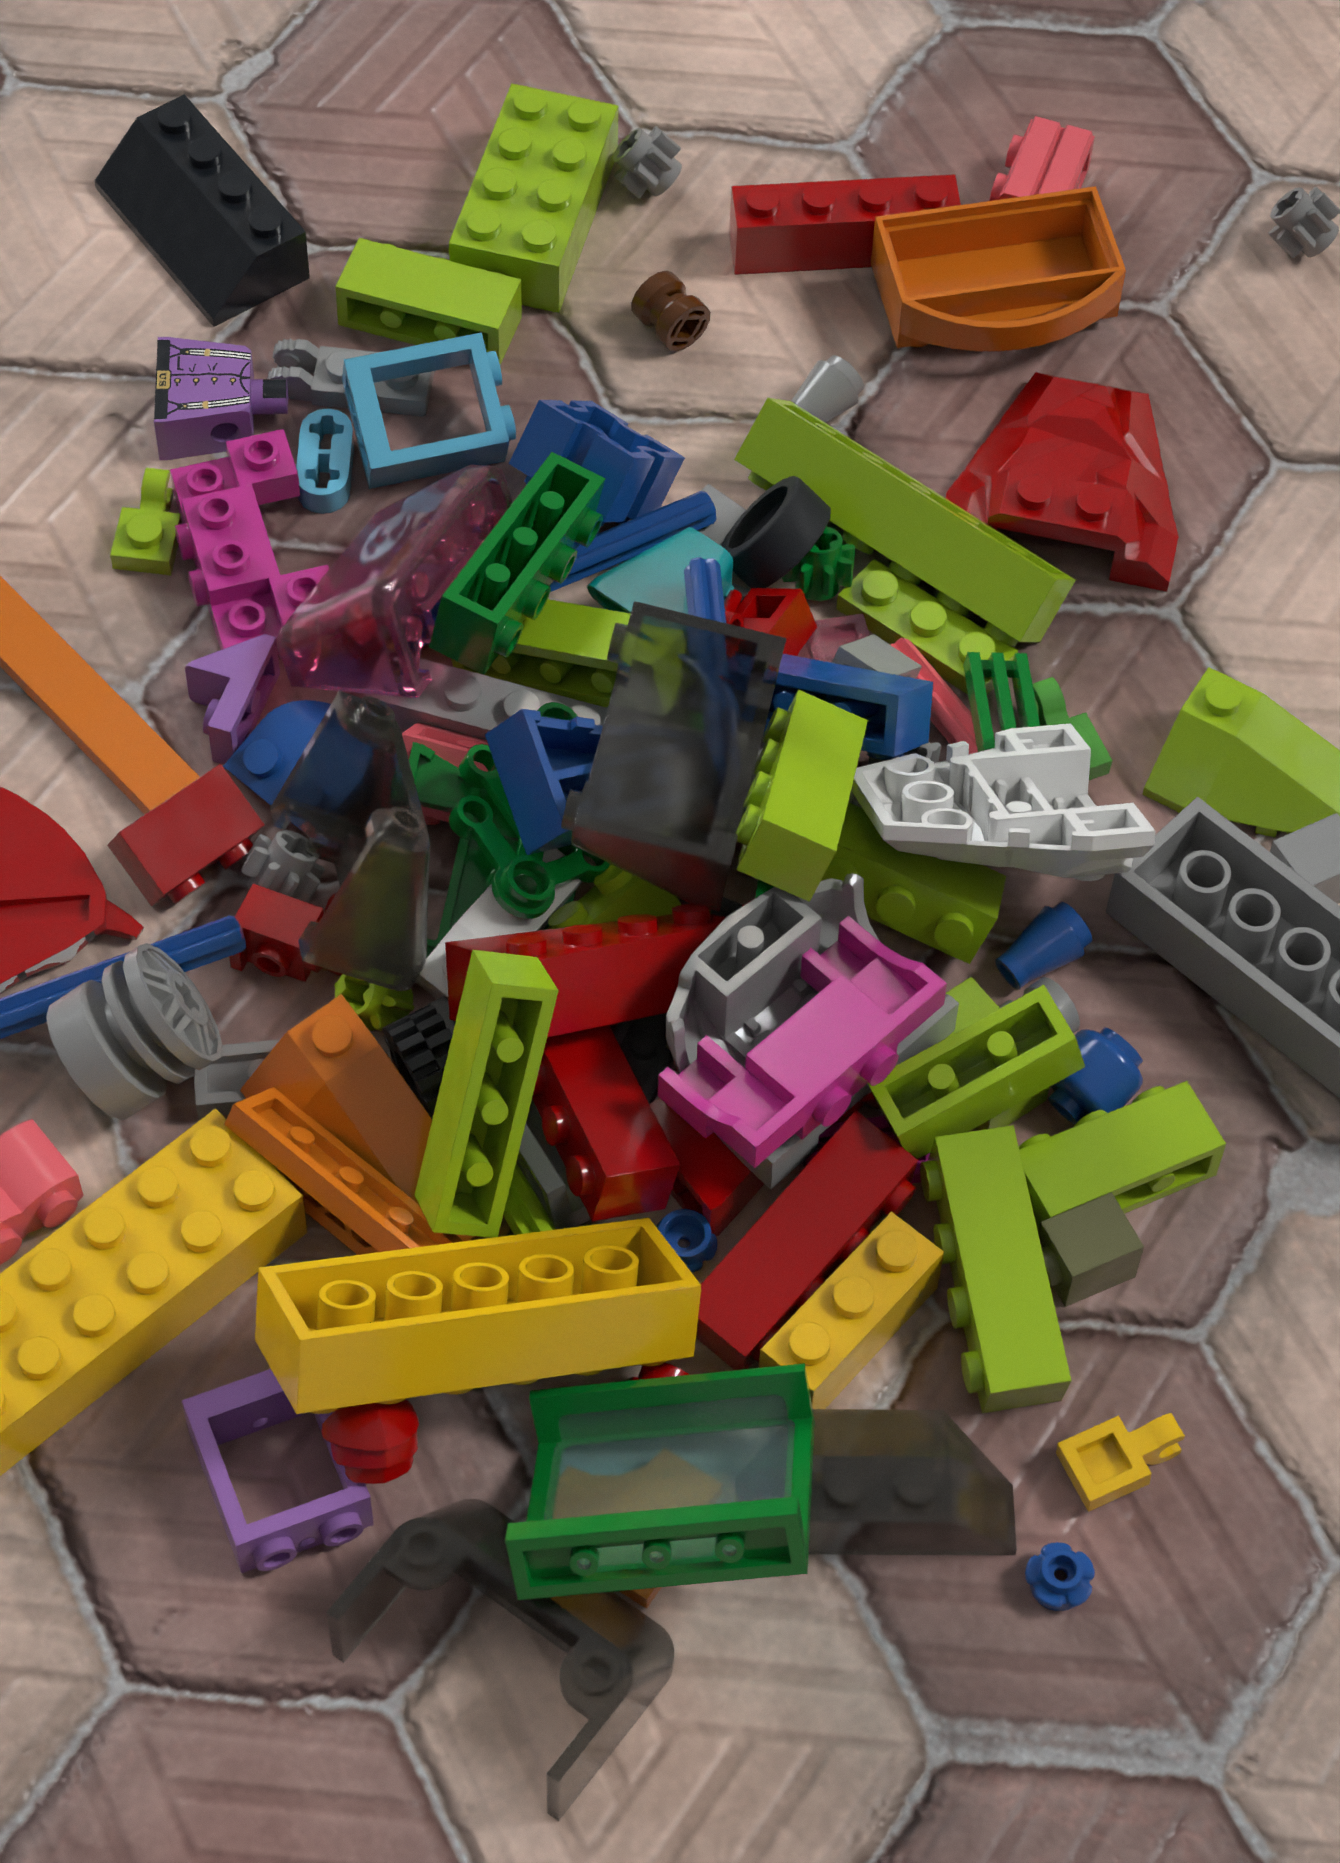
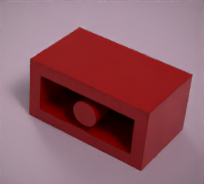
(186, 836)

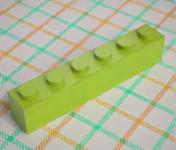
(908, 524)

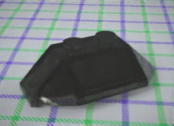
(905, 1487)

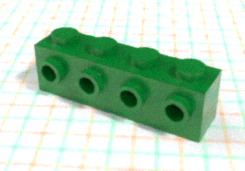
(517, 563)

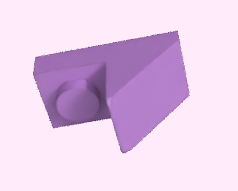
(235, 689)

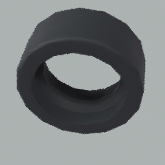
(776, 532)

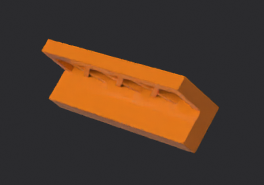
(335, 1182)

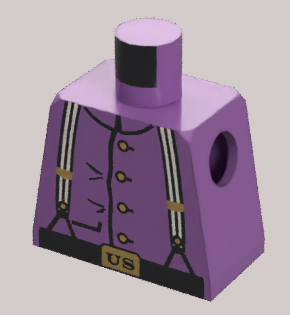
(208, 396)

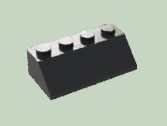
(203, 212)

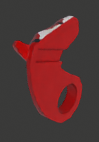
(47, 895)

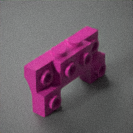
(230, 542)
(817, 1056)

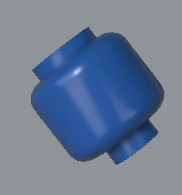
(1106, 1081)

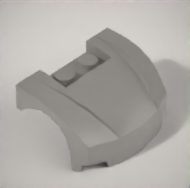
(750, 983)

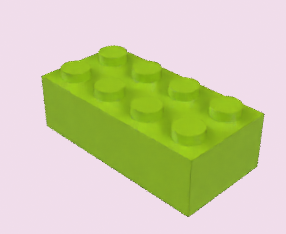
(537, 191)

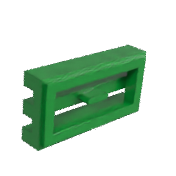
(1000, 671)

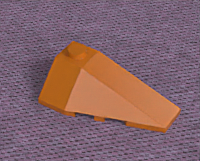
(352, 1089)

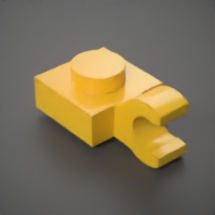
(1113, 1462)

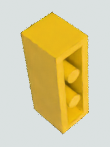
(857, 1309)

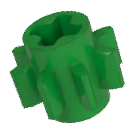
(824, 567)

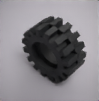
(420, 1050)

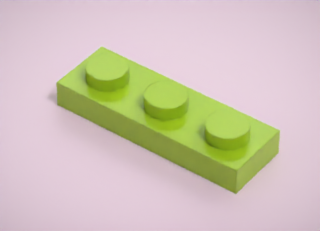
(903, 610)

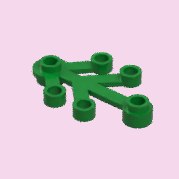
(517, 868)

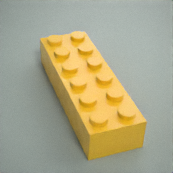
(134, 1275)
(474, 1314)

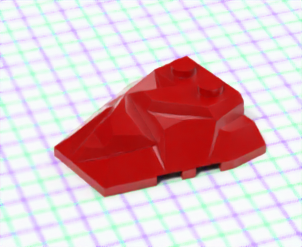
(1080, 470)

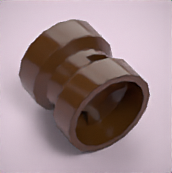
(666, 306)

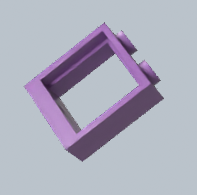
(274, 1540)

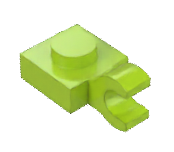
(147, 535)

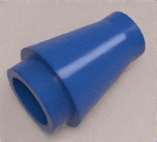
(1046, 944)

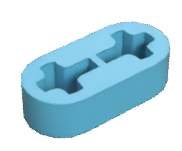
(336, 461)

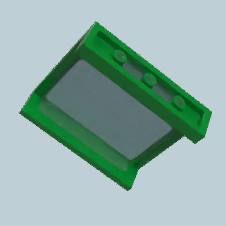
(667, 1483)

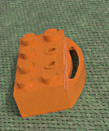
(998, 271)

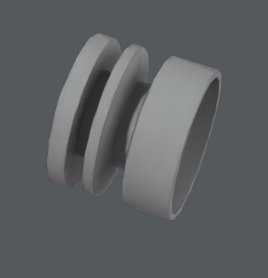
(133, 1032)

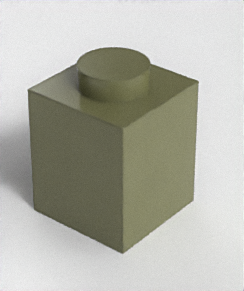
(1089, 1249)

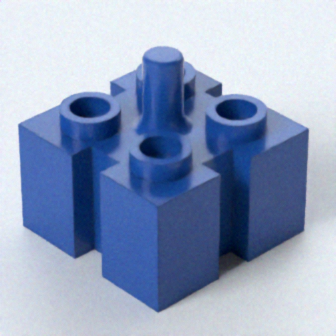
(634, 464)

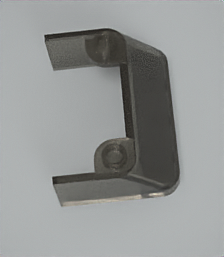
(613, 1650)

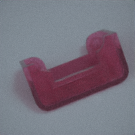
(374, 604)

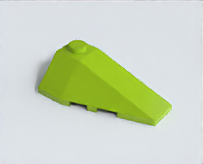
(1246, 760)

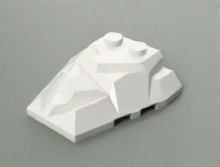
(1005, 806)

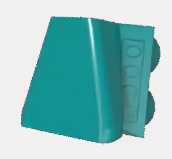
(658, 574)

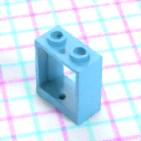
(390, 467)

